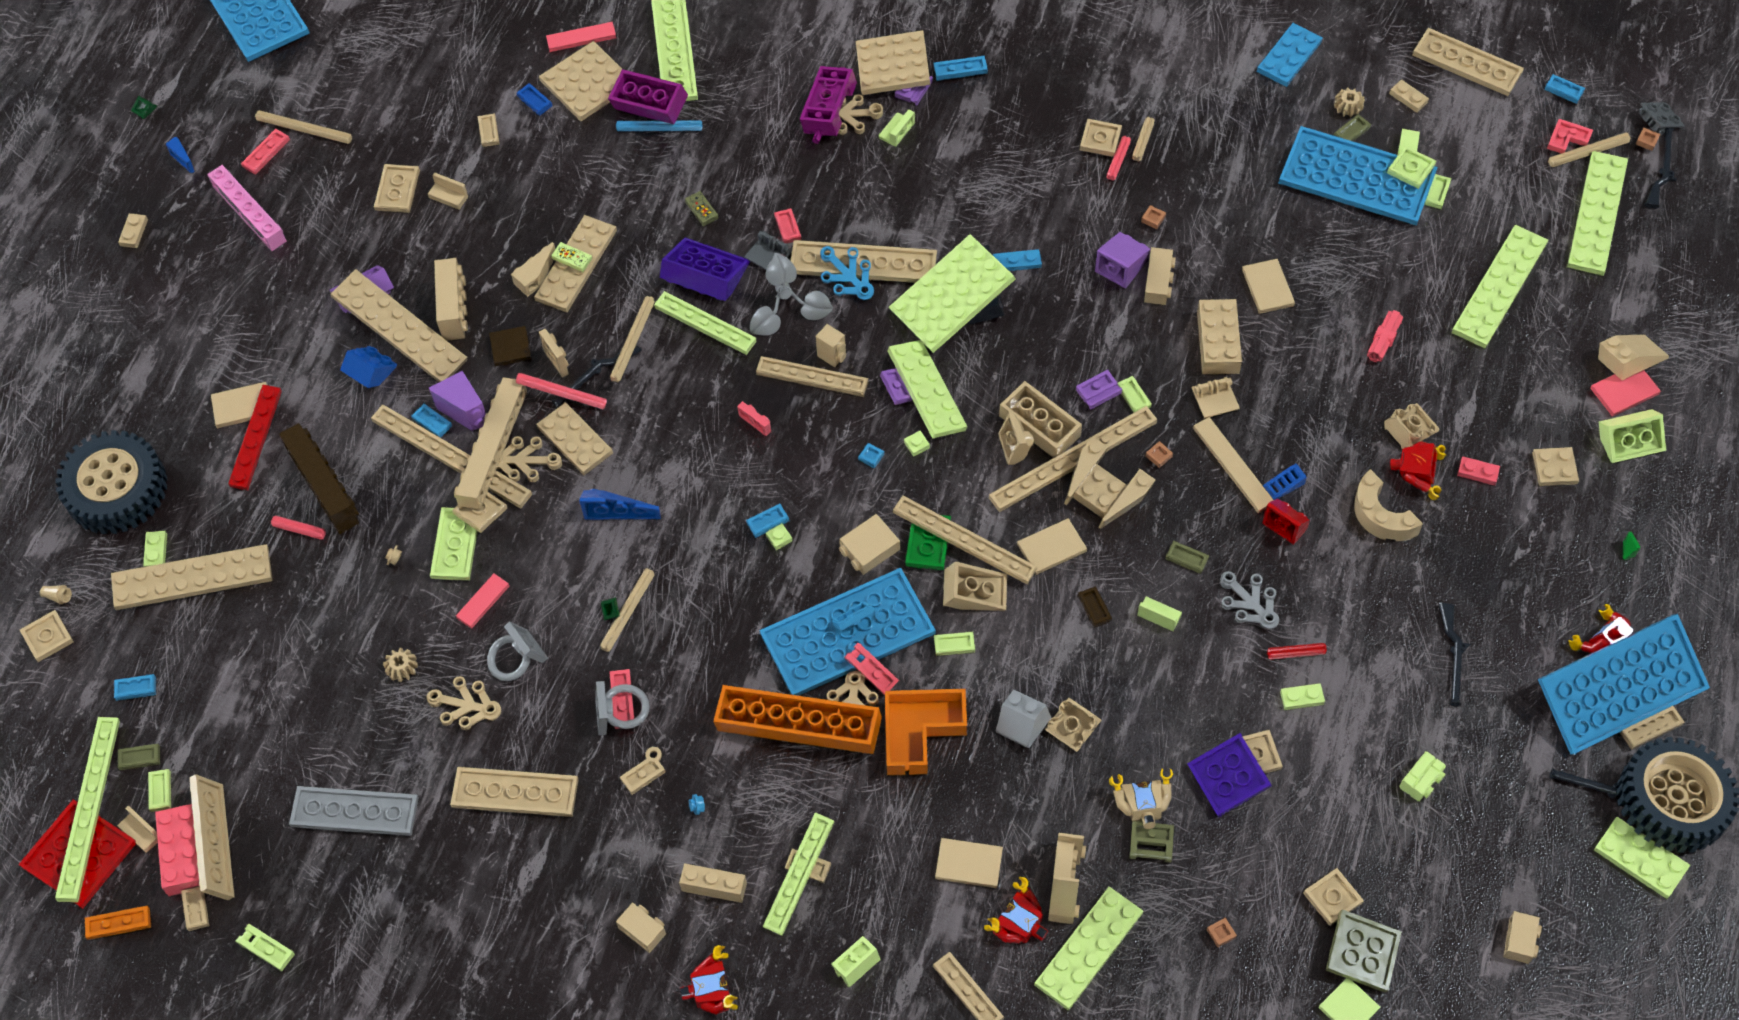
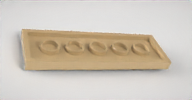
(1468, 61)
(565, 282)
(514, 791)
(211, 837)

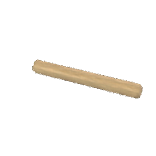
(1588, 149)
(627, 610)

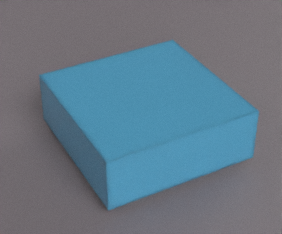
(871, 455)

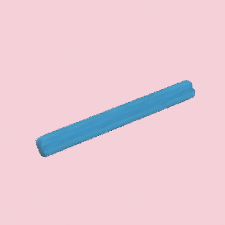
(680, 125)

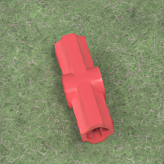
(1385, 336)

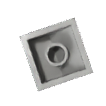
(1022, 718)

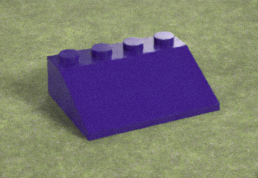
(703, 269)

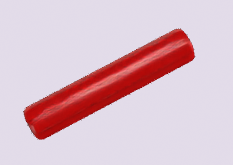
(1296, 651)

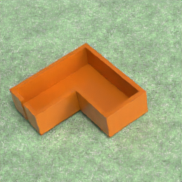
(914, 717)

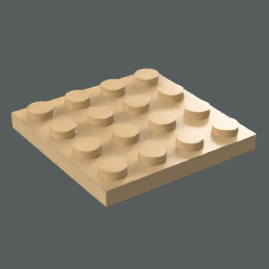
(892, 62)
(583, 80)

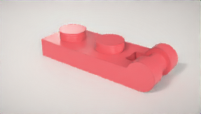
(872, 669)

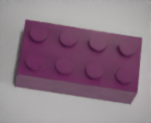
(648, 96)

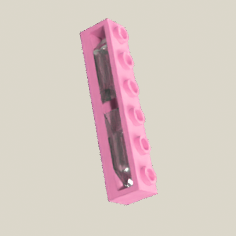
(247, 207)

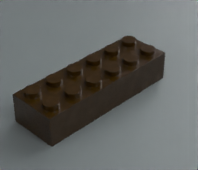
(320, 477)

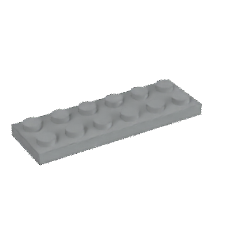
(354, 810)

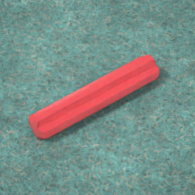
(1118, 158)
(298, 527)

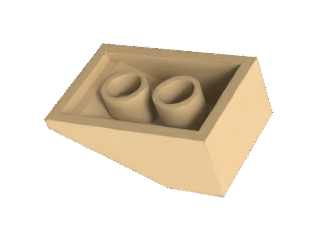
(1630, 354)
(974, 588)

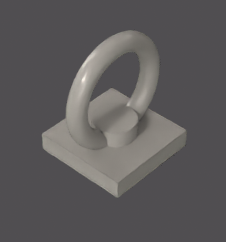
(524, 645)
(604, 707)

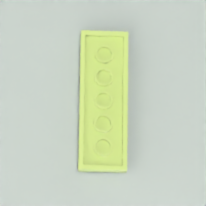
(927, 389)
(1088, 948)

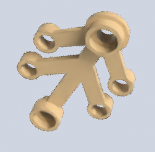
(847, 114)
(523, 458)
(854, 687)
(466, 705)

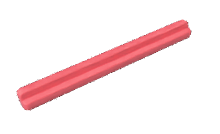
(561, 391)

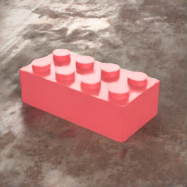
(177, 849)

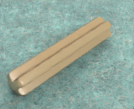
(1143, 139)

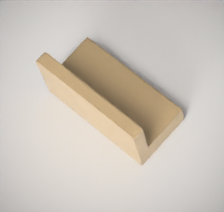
(448, 191)
(139, 830)

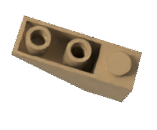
(533, 272)

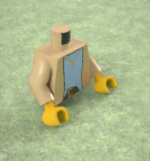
(1143, 800)

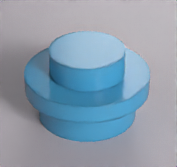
(697, 804)

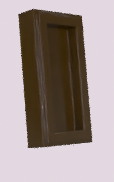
(1094, 607)

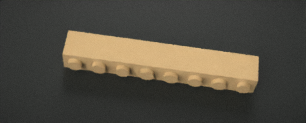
(490, 444)

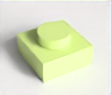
(916, 443)
(779, 536)

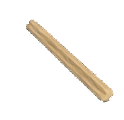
(303, 127)
(632, 339)

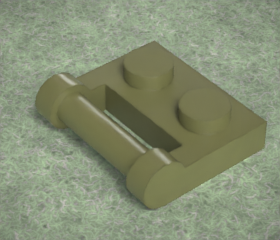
(1158, 836)

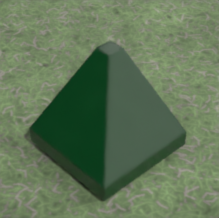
(143, 107)
(610, 608)

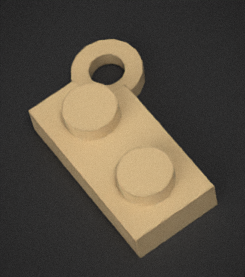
(644, 772)

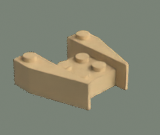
(1100, 489)
(1065, 886)

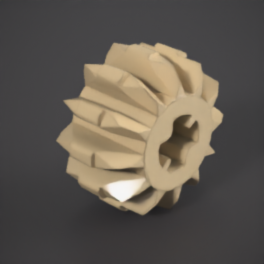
(1349, 102)
(398, 671)

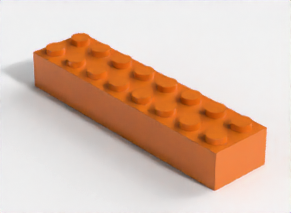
(798, 719)

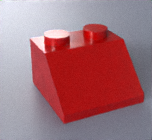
(1285, 520)

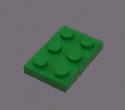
(926, 549)

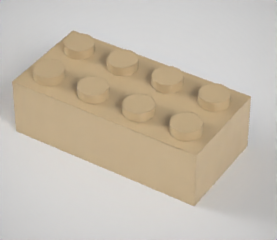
(450, 299)
(1219, 336)
(1048, 423)

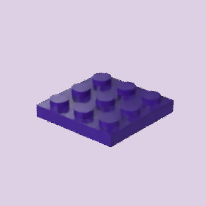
(1229, 775)

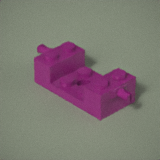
(822, 114)

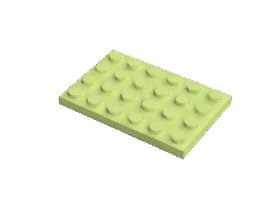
(952, 293)

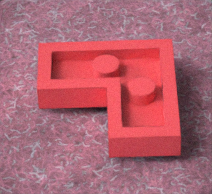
(1568, 132)

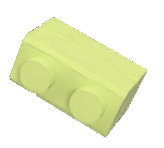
(1423, 776)

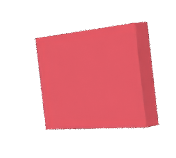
(1624, 394)

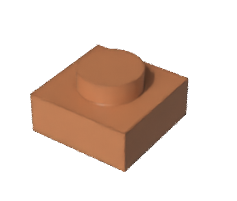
(1648, 139)
(1153, 217)
(1159, 454)
(1221, 932)

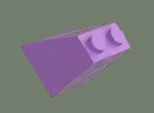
(1121, 259)
(459, 401)

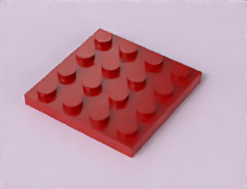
(106, 853)

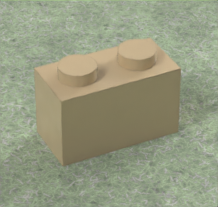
(831, 345)
(641, 927)
(1522, 937)

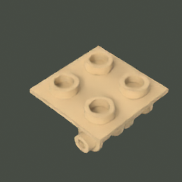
(1215, 397)

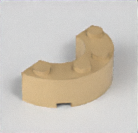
(1379, 520)

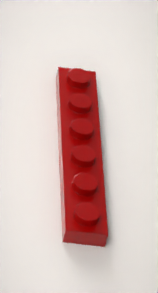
(255, 437)

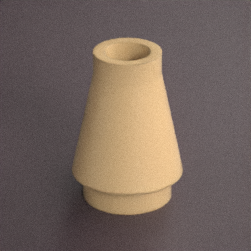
(58, 594)

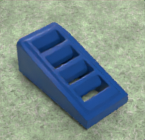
(178, 152)
(1294, 474)

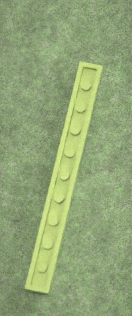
(87, 810)

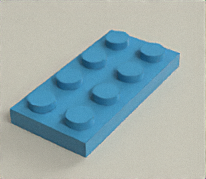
(1289, 54)

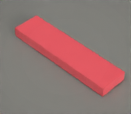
(581, 36)

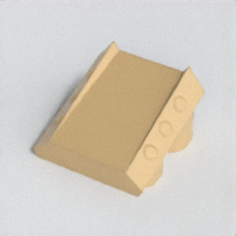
(1410, 425)
(1072, 724)

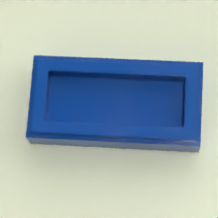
(534, 99)

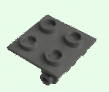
(1659, 116)
(764, 249)

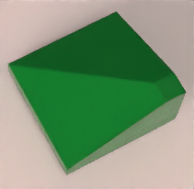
(1630, 546)

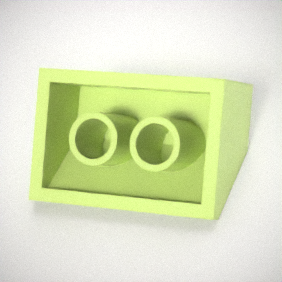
(1633, 435)

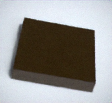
(510, 346)

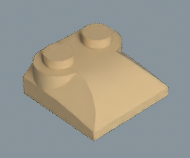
(1014, 439)

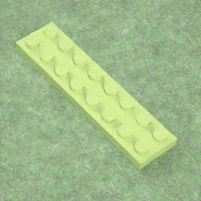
(674, 44)
(1597, 213)
(1499, 286)

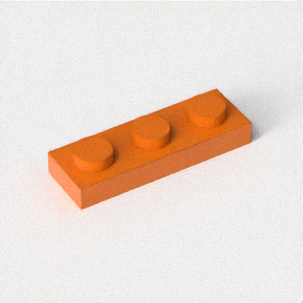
(117, 922)

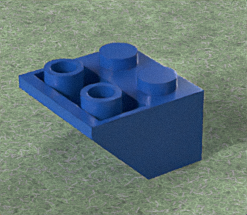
(367, 366)

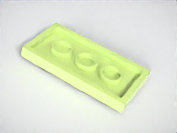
(453, 548)
(1641, 859)

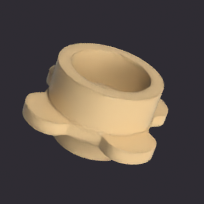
(393, 555)

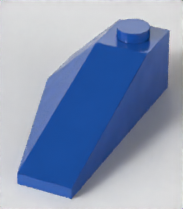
(605, 505)

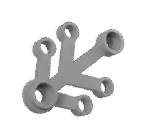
(1250, 602)

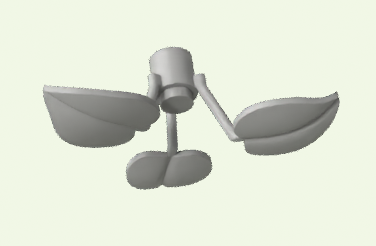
(781, 273)

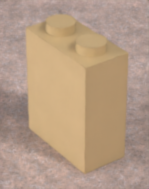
(869, 544)

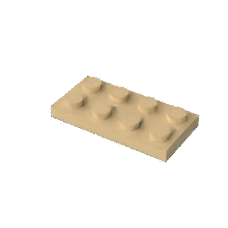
(574, 438)

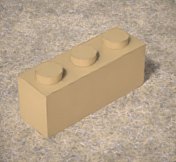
(1159, 276)
(713, 883)

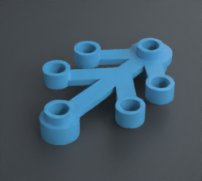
(848, 275)

